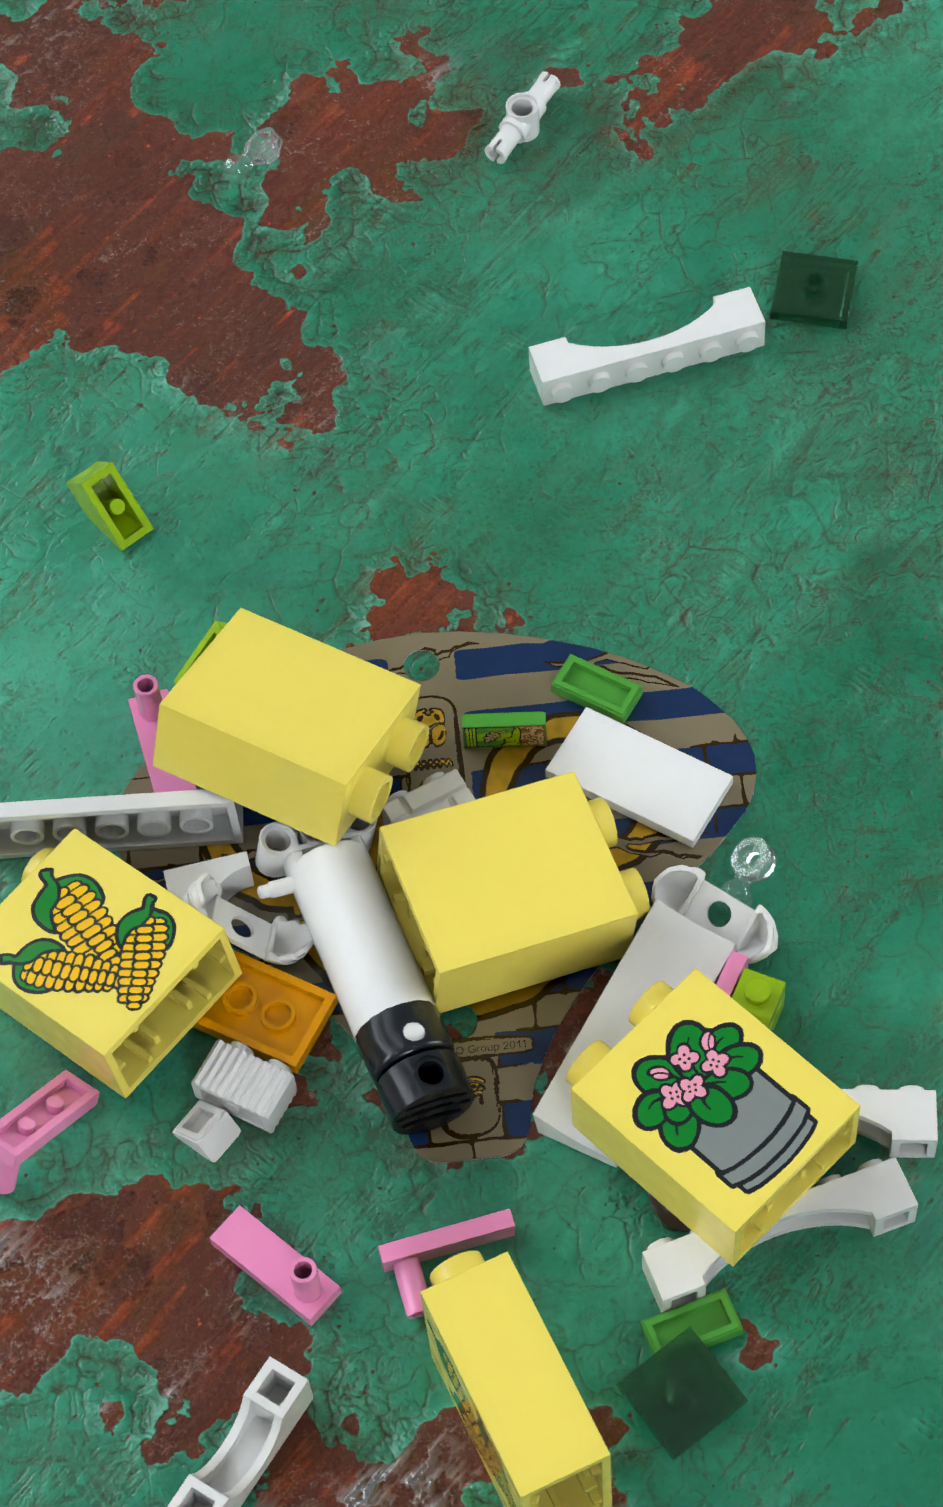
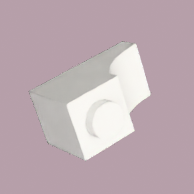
(230, 871)

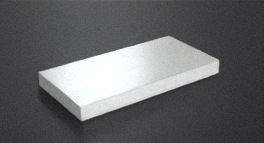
(641, 776)

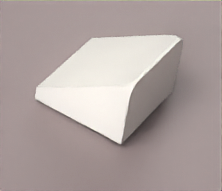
(207, 1130)

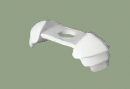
(691, 896)
(276, 943)

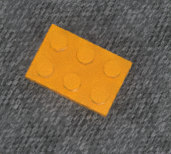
(270, 1013)

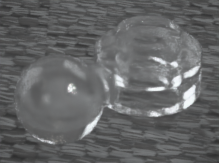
(259, 149)
(747, 870)

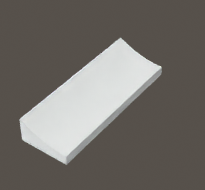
(121, 821)
(662, 950)

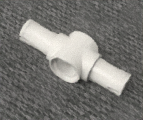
(522, 117)

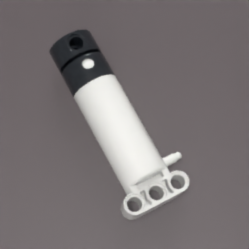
(370, 972)

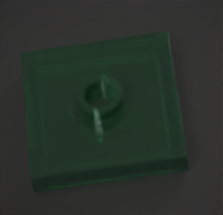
(814, 290)
(682, 1393)

